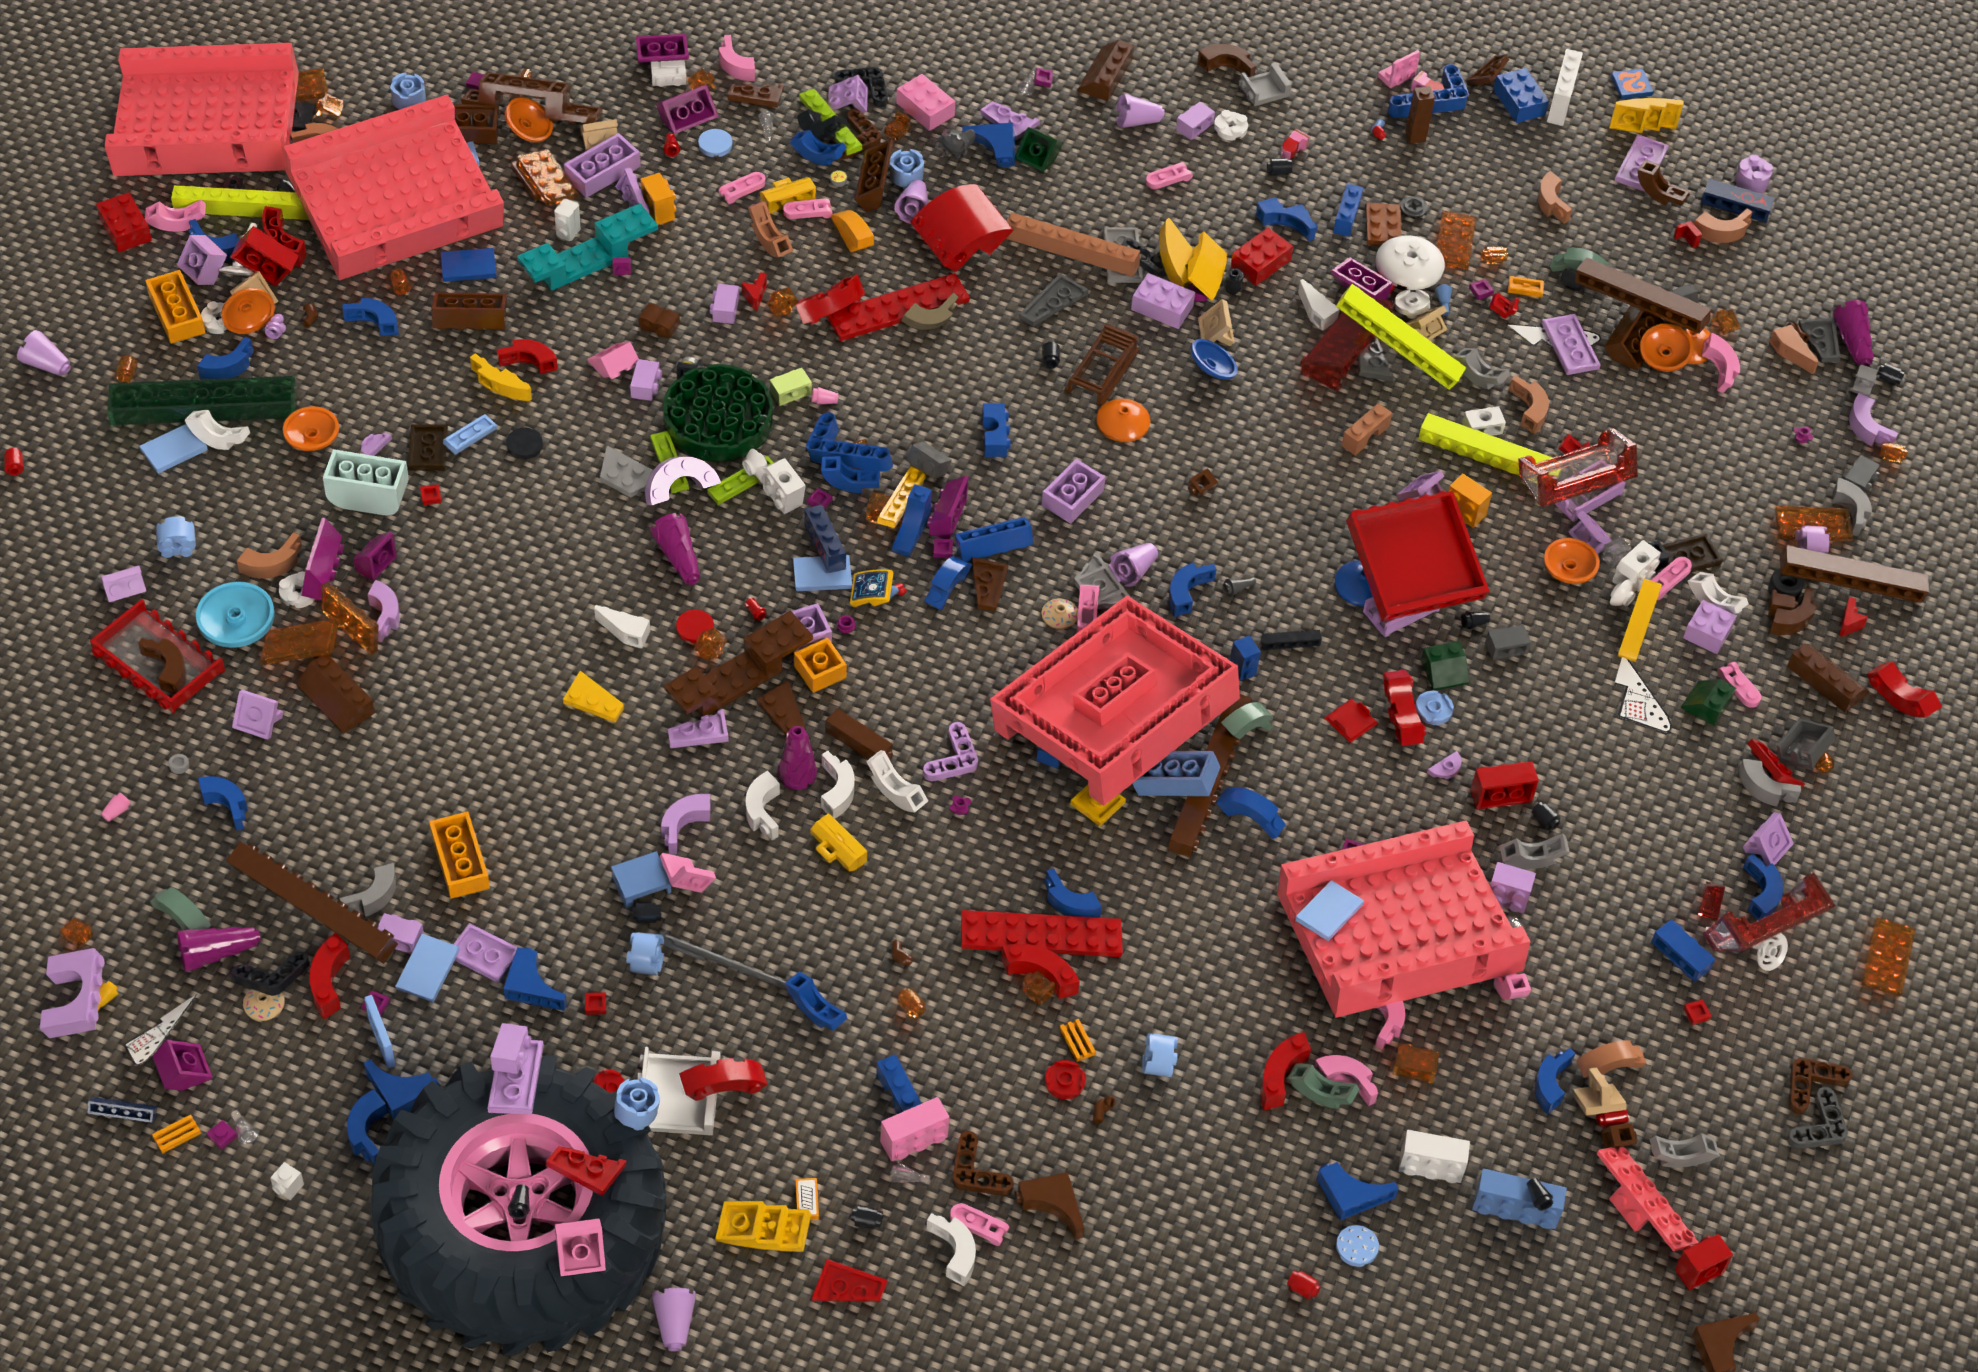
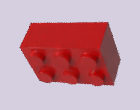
(123, 222)
(264, 254)
(1262, 256)
(1504, 785)

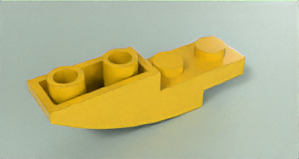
(501, 382)

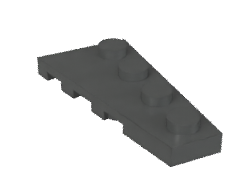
(1052, 299)

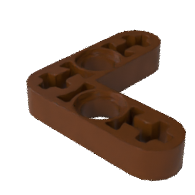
(868, 137)
(1810, 1074)
(968, 1170)

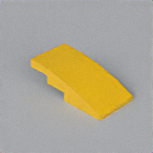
(1646, 113)
(1207, 266)
(763, 1226)

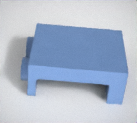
(640, 878)

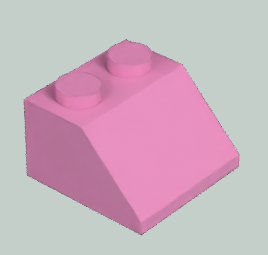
(614, 359)
(580, 1247)

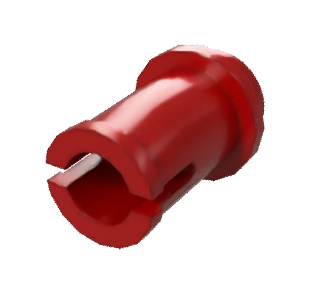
(758, 612)

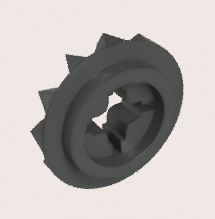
(1418, 203)

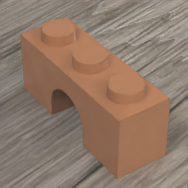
(1374, 421)

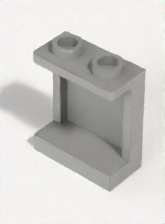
(1266, 86)

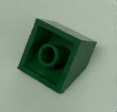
(1038, 149)
(1445, 665)
(1709, 699)

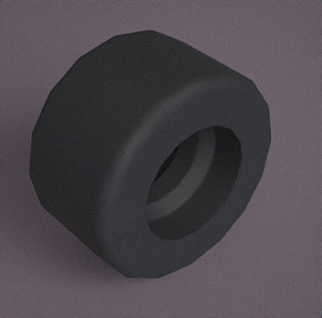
(1777, 580)

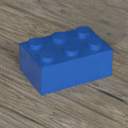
(1521, 95)

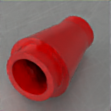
(671, 146)

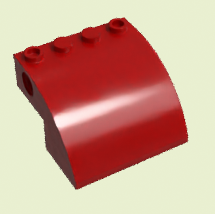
(961, 224)

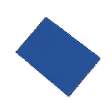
(468, 264)

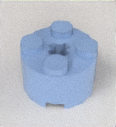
(407, 90)
(906, 167)
(175, 537)
(645, 953)
(1159, 1055)
(637, 1103)

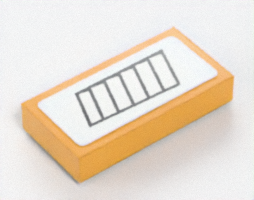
(807, 1196)

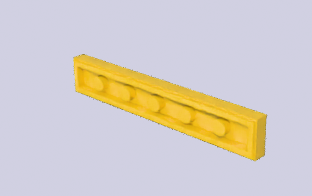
(898, 501)

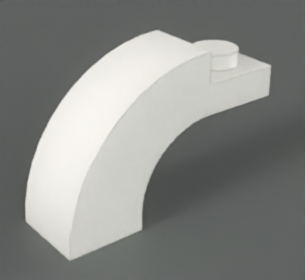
(214, 434)
(1706, 588)

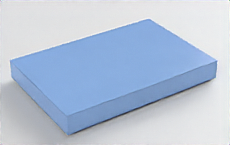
(172, 448)
(812, 575)
(1329, 910)
(427, 967)
(379, 1031)

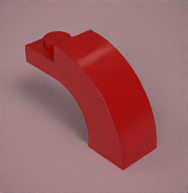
(530, 352)

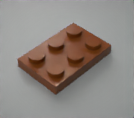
(1382, 222)

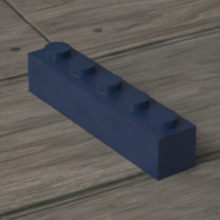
(122, 1109)

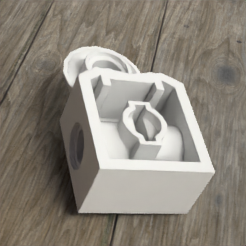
(778, 481)
(1631, 572)

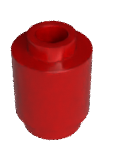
(13, 461)
(1612, 1118)
(1304, 1284)

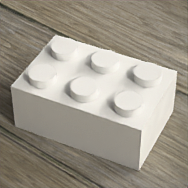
(1434, 1156)

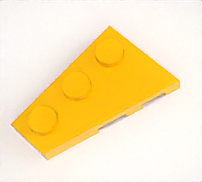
(592, 698)

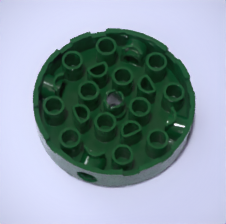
(718, 412)

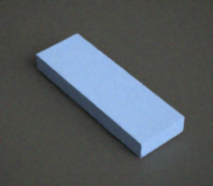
(470, 434)

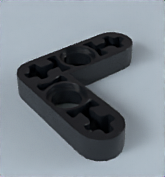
(872, 80)
(1155, 260)
(273, 983)

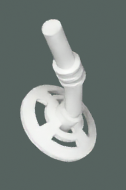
(237, 268)
(1771, 950)

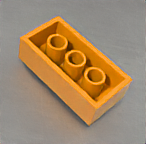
(175, 306)
(459, 855)

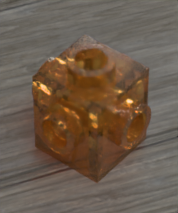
(782, 302)
(710, 644)

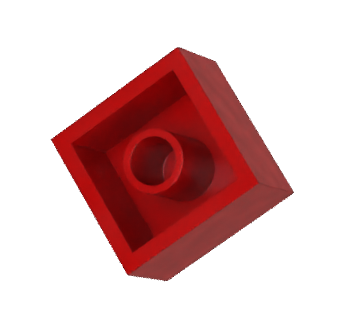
(1703, 1261)

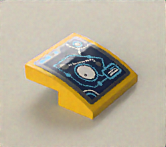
(871, 587)

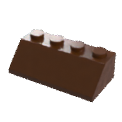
(1107, 70)
(478, 122)
(873, 176)
(469, 311)
(1625, 340)
(1826, 677)
(335, 693)

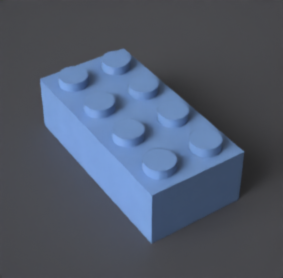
(1180, 775)
(1510, 1199)

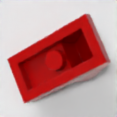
(754, 292)
(1851, 620)

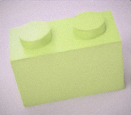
(790, 386)

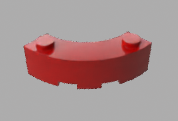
(273, 227)
(840, 295)
(1902, 696)
(1403, 711)
(1032, 958)
(324, 967)
(1280, 1062)
(722, 1077)

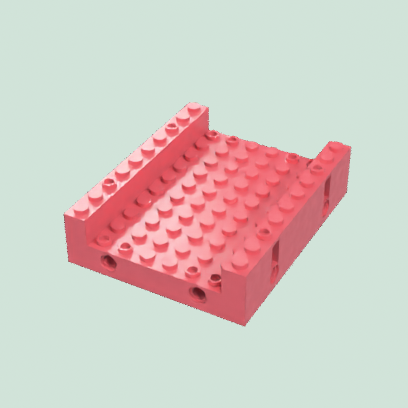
(203, 109)
(392, 187)
(1118, 697)
(1422, 922)

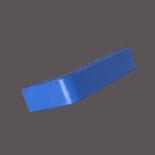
(1451, 98)
(853, 455)

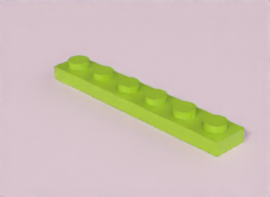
(816, 103)

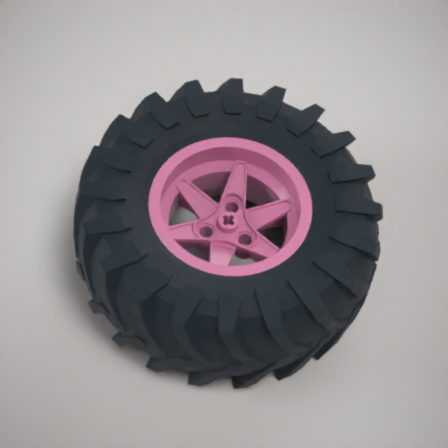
(515, 1286)

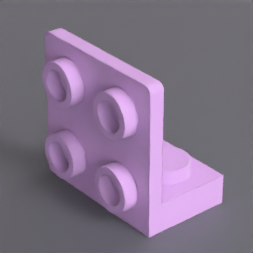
(848, 92)

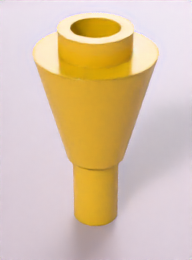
(107, 993)

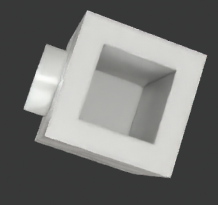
(287, 1181)

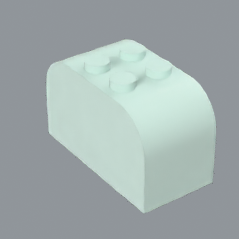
(365, 482)

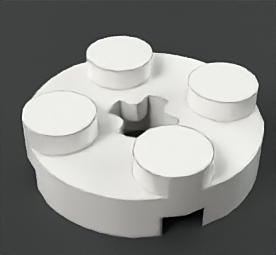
(1231, 118)
(1412, 303)
(209, 317)
(288, 586)

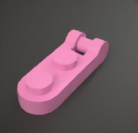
(1168, 176)
(742, 186)
(807, 209)
(1672, 575)
(1745, 690)
(980, 1223)

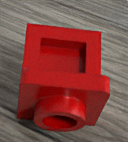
(1689, 232)
(1503, 306)
(1570, 445)

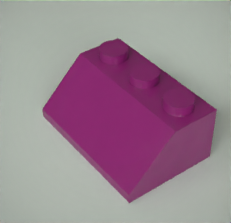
(661, 48)
(687, 109)
(1365, 279)
(948, 508)

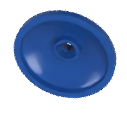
(1213, 359)
(1352, 583)

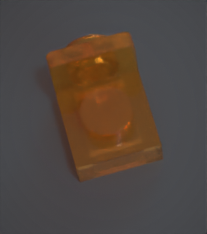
(701, 78)
(329, 104)
(898, 127)
(1727, 321)
(77, 932)

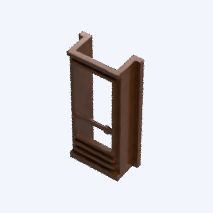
(1114, 337)

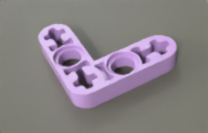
(961, 756)

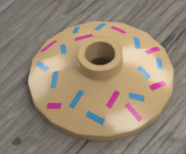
(1059, 619)
(262, 1009)

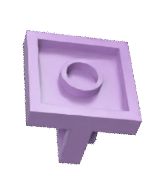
(1422, 485)
(1590, 532)
(123, 583)
(256, 714)
(1770, 840)

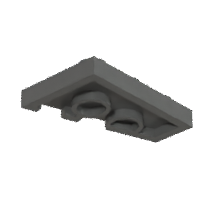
(1822, 338)
(1372, 363)

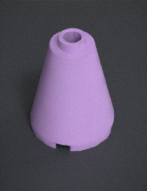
(1137, 111)
(911, 200)
(43, 354)
(1133, 563)
(674, 1315)

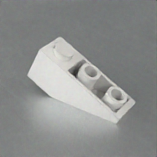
(1318, 308)
(626, 627)

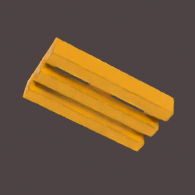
(1529, 286)
(1071, 1026)
(174, 1131)

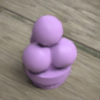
(275, 327)

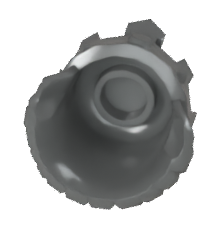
(956, 142)

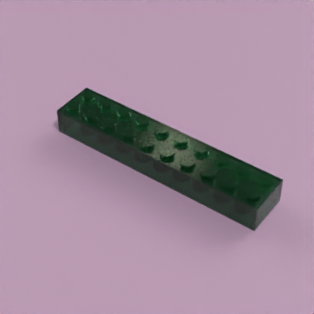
(224, 398)

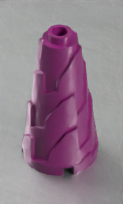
(1855, 330)
(675, 541)
(797, 762)
(213, 944)

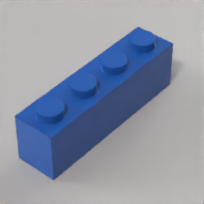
(994, 539)

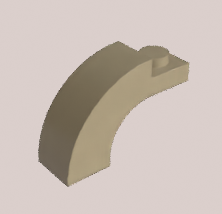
(930, 319)

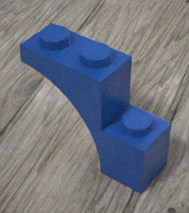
(1296, 217)

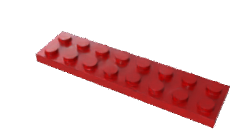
(891, 307)
(1053, 932)

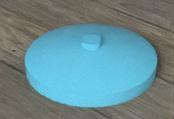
(235, 614)

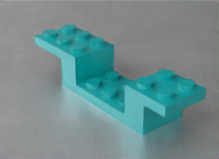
(610, 242)

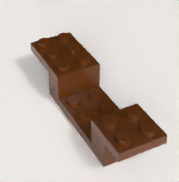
(557, 96)
(742, 673)

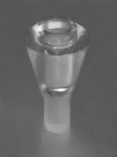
(1026, 86)
(767, 119)
(245, 1131)
(902, 1173)

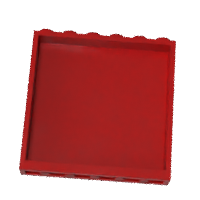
(1417, 555)

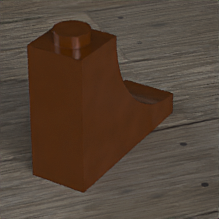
(1052, 1195)
(1717, 1340)

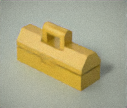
(787, 191)
(839, 842)

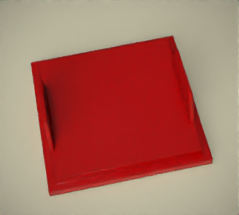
(1351, 720)

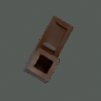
(1226, 55)
(174, 674)

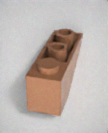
(1792, 347)

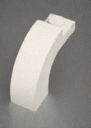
(893, 786)
(758, 795)
(840, 797)
(962, 1241)

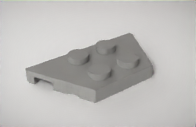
(624, 473)
(1099, 574)

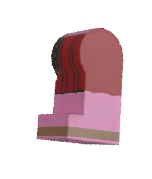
(1422, 80)
(1295, 142)

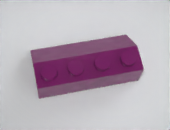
(322, 560)

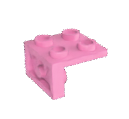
(1400, 70)
(684, 875)

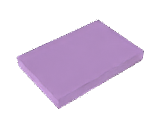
(484, 953)

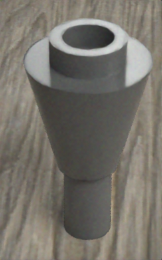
(1234, 586)

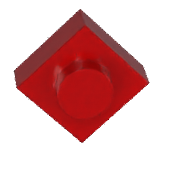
(430, 494)
(595, 1003)
(1697, 1012)

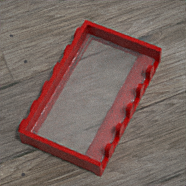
(121, 651)

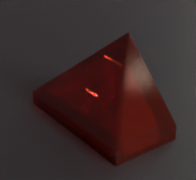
(1711, 900)

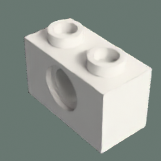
(1485, 420)

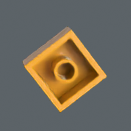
(658, 198)
(1471, 499)
(820, 665)

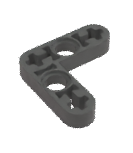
(1828, 1127)

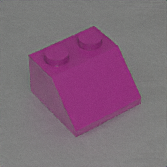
(376, 556)
(181, 1065)

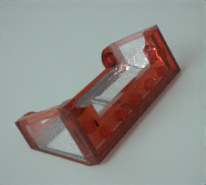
(1582, 470)
(1800, 905)

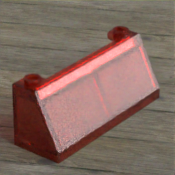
(1338, 350)

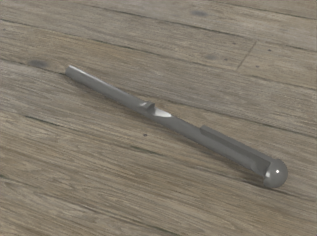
(701, 954)

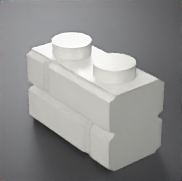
(668, 73)
(567, 219)

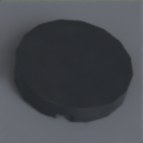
(524, 443)

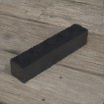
(1291, 639)

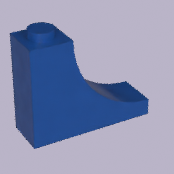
(999, 139)
(914, 520)
(526, 984)
(396, 1091)
(1350, 1195)

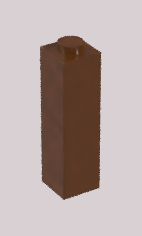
(1420, 114)
(856, 735)

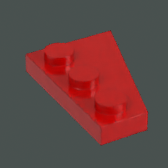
(1770, 762)
(587, 1170)
(848, 1284)

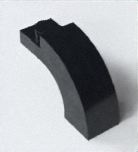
(821, 129)

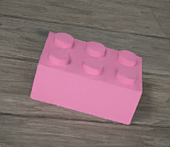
(925, 102)
(914, 1129)

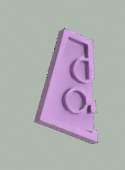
(998, 114)
(630, 189)
(705, 731)

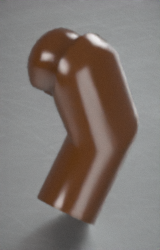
(312, 314)
(1804, 336)
(900, 956)
(1101, 1107)

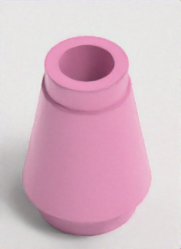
(823, 396)
(115, 807)

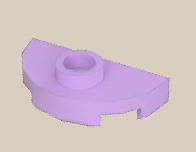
(374, 443)
(1447, 767)

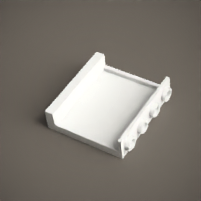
(676, 1110)

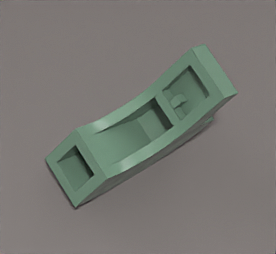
(1573, 259)
(1248, 718)
(180, 909)
(1319, 1088)

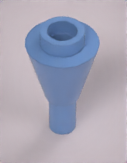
(1444, 294)

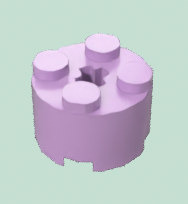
(1754, 174)
(1813, 538)

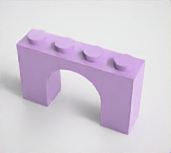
(83, 1011)

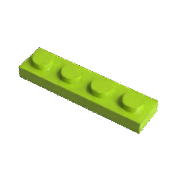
(665, 450)
(734, 485)

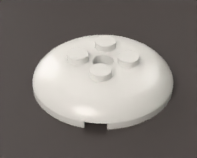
(1410, 262)

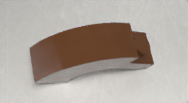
(1657, 187)
(1793, 621)

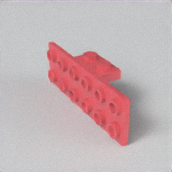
(1641, 1201)

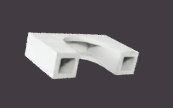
(1564, 87)

